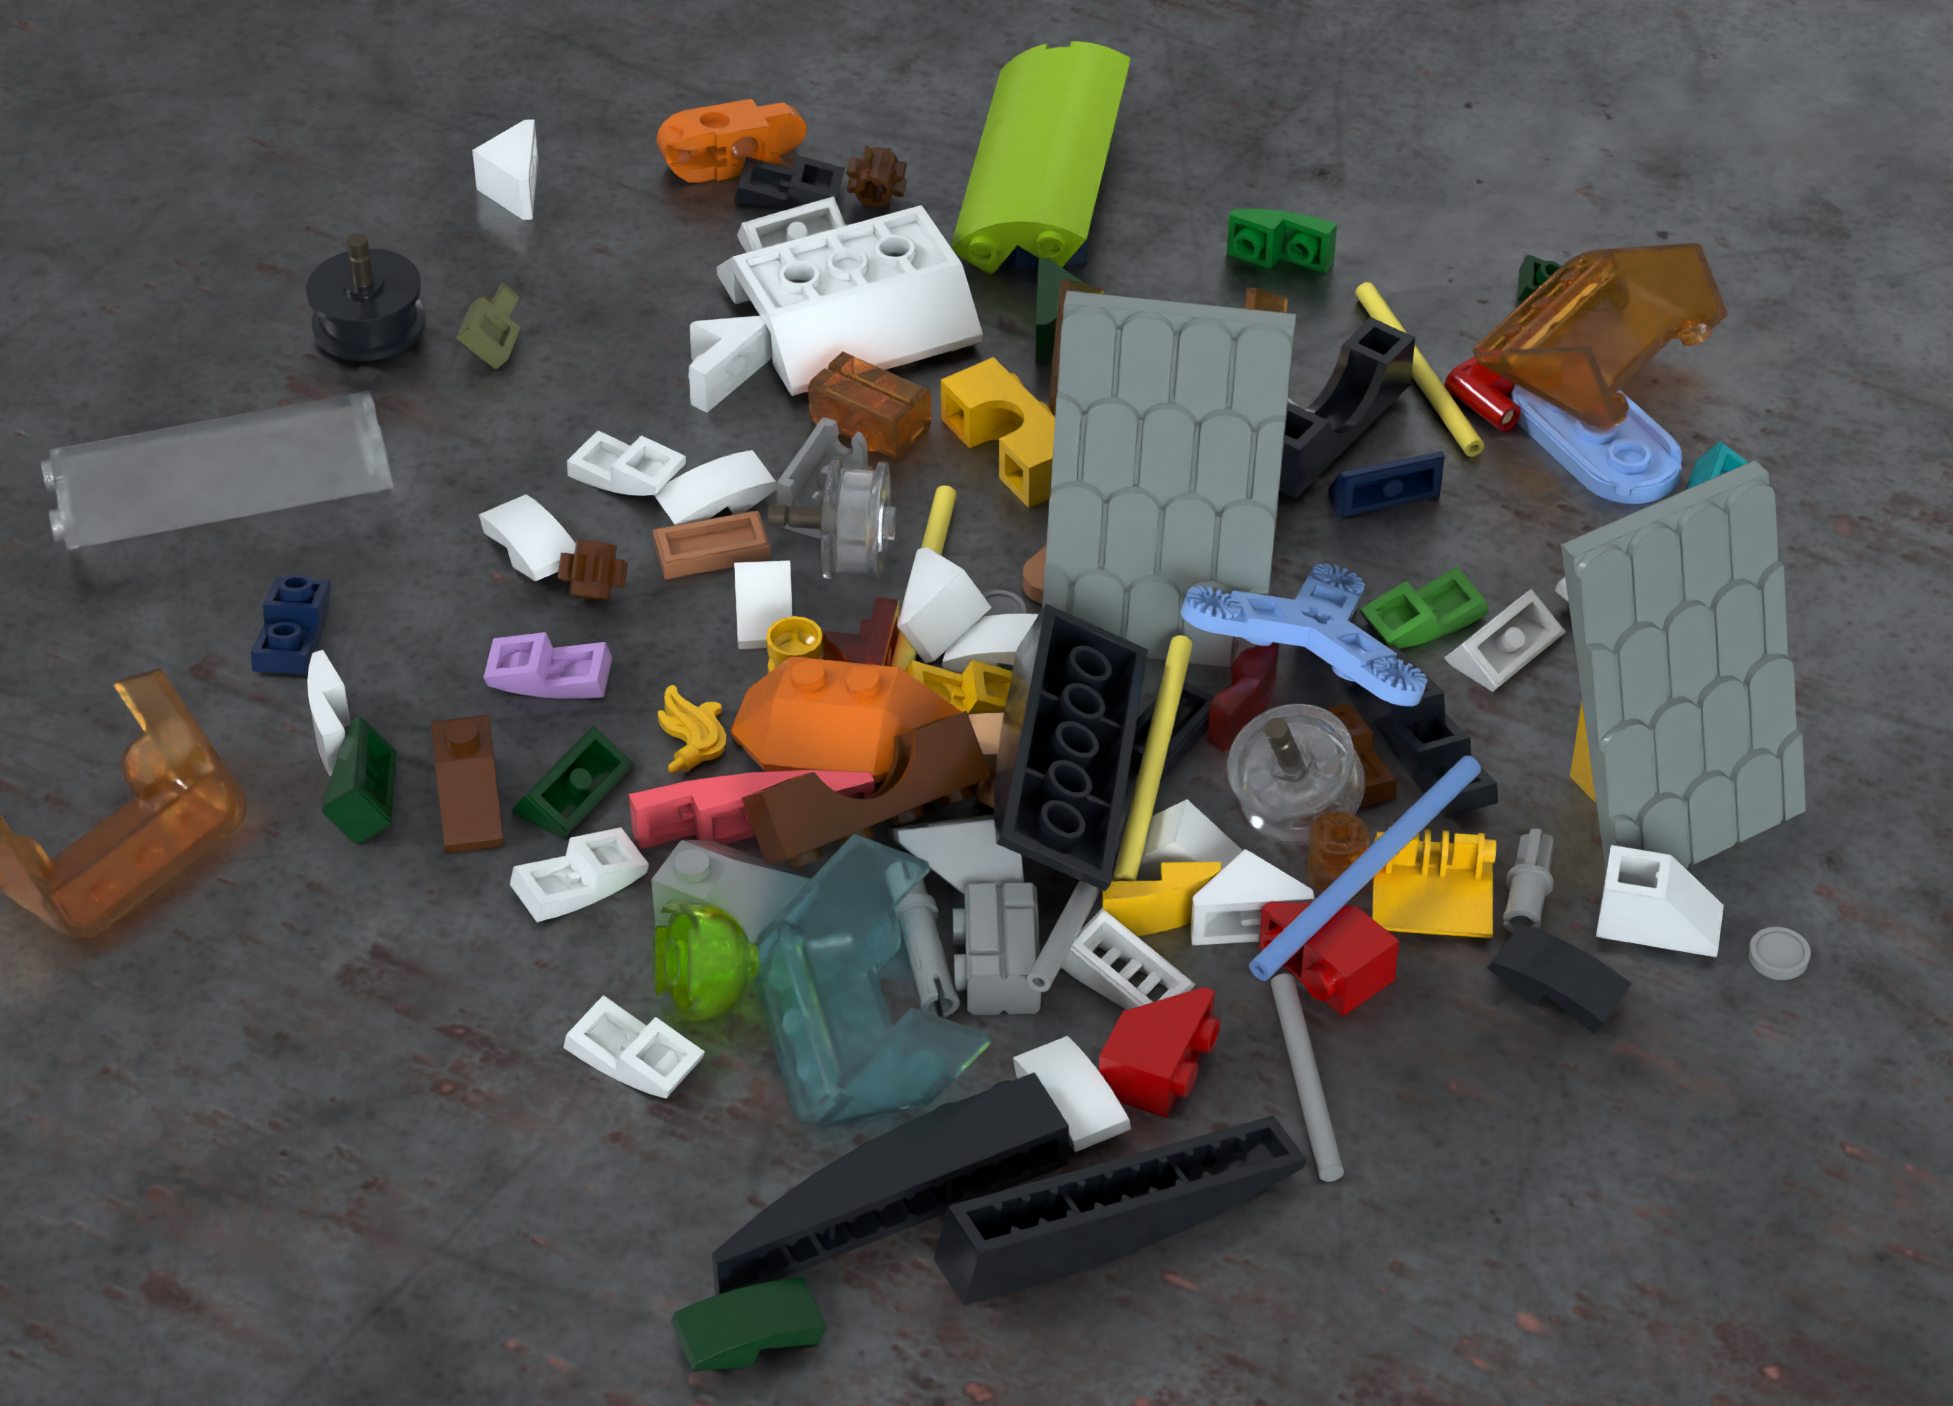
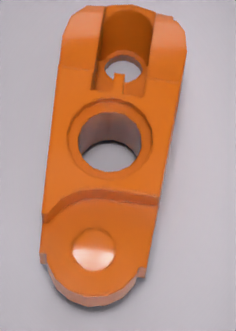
(718, 138)

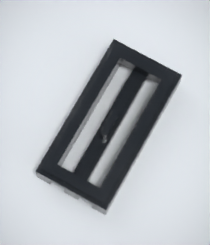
(1189, 732)

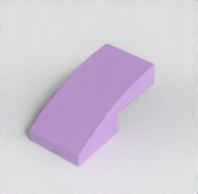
(536, 669)

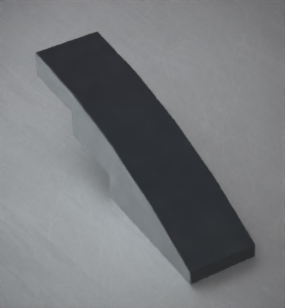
(1428, 743)

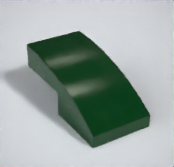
(738, 1323)

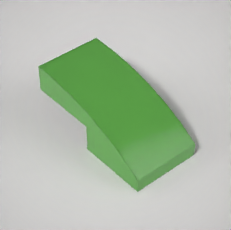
(1418, 616)

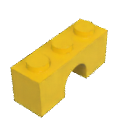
(994, 405)

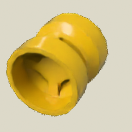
(795, 638)

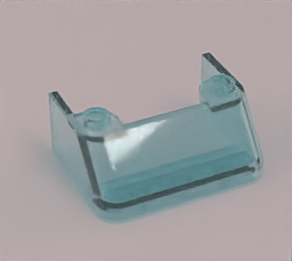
(827, 1005)

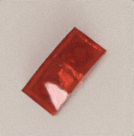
(1249, 695)

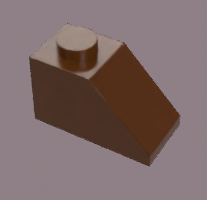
(467, 784)

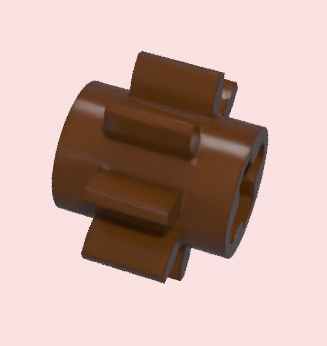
(876, 177)
(592, 570)

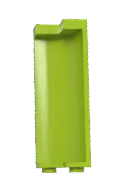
(1041, 155)

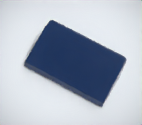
(1387, 484)

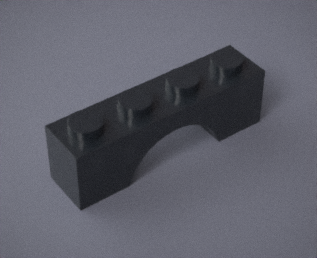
(1366, 380)

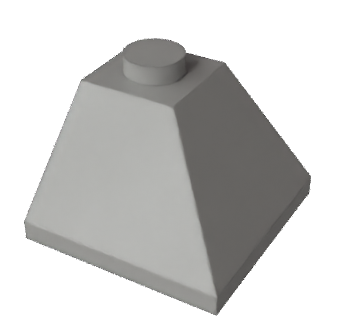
(961, 851)
(727, 878)

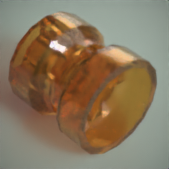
(1335, 844)

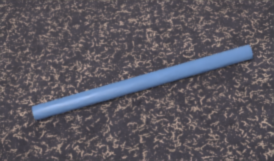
(1364, 868)

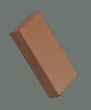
(711, 544)

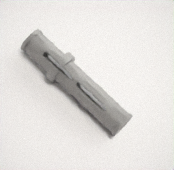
(917, 922)

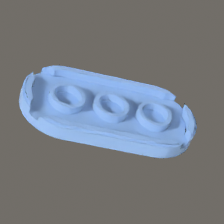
(1619, 463)

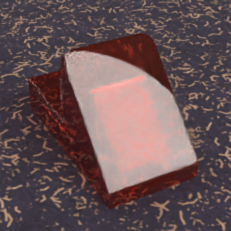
(875, 639)

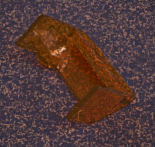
(179, 813)

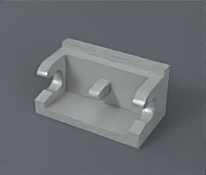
(806, 475)

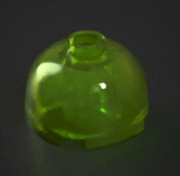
(702, 961)

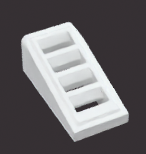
(1120, 944)

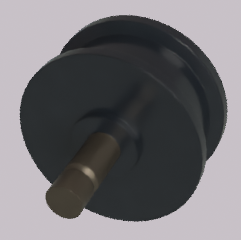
(366, 302)

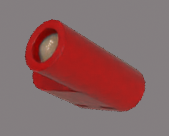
(1484, 393)

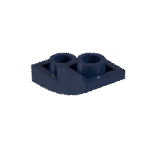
(292, 625)

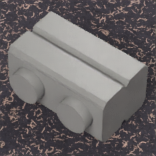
(1000, 946)

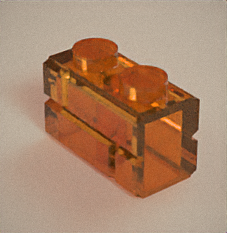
(870, 401)

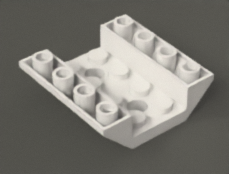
(865, 289)

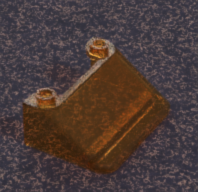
(1602, 324)

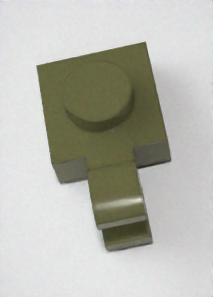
(489, 329)

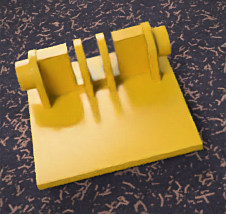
(1438, 887)

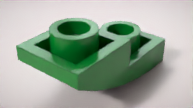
(1272, 235)

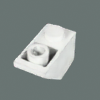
(1657, 904)

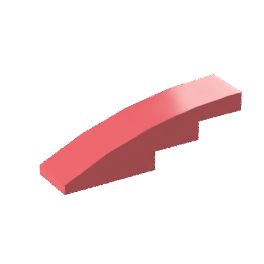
(714, 805)

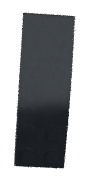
(1068, 745)

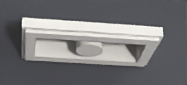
(790, 224)
(1507, 642)

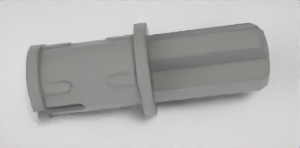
(1529, 880)

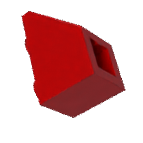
(1340, 962)
(1156, 1050)

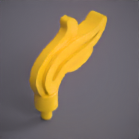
(693, 725)

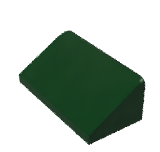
(574, 784)

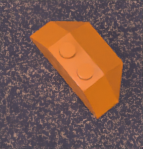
(832, 716)

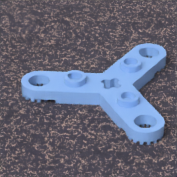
(1316, 621)

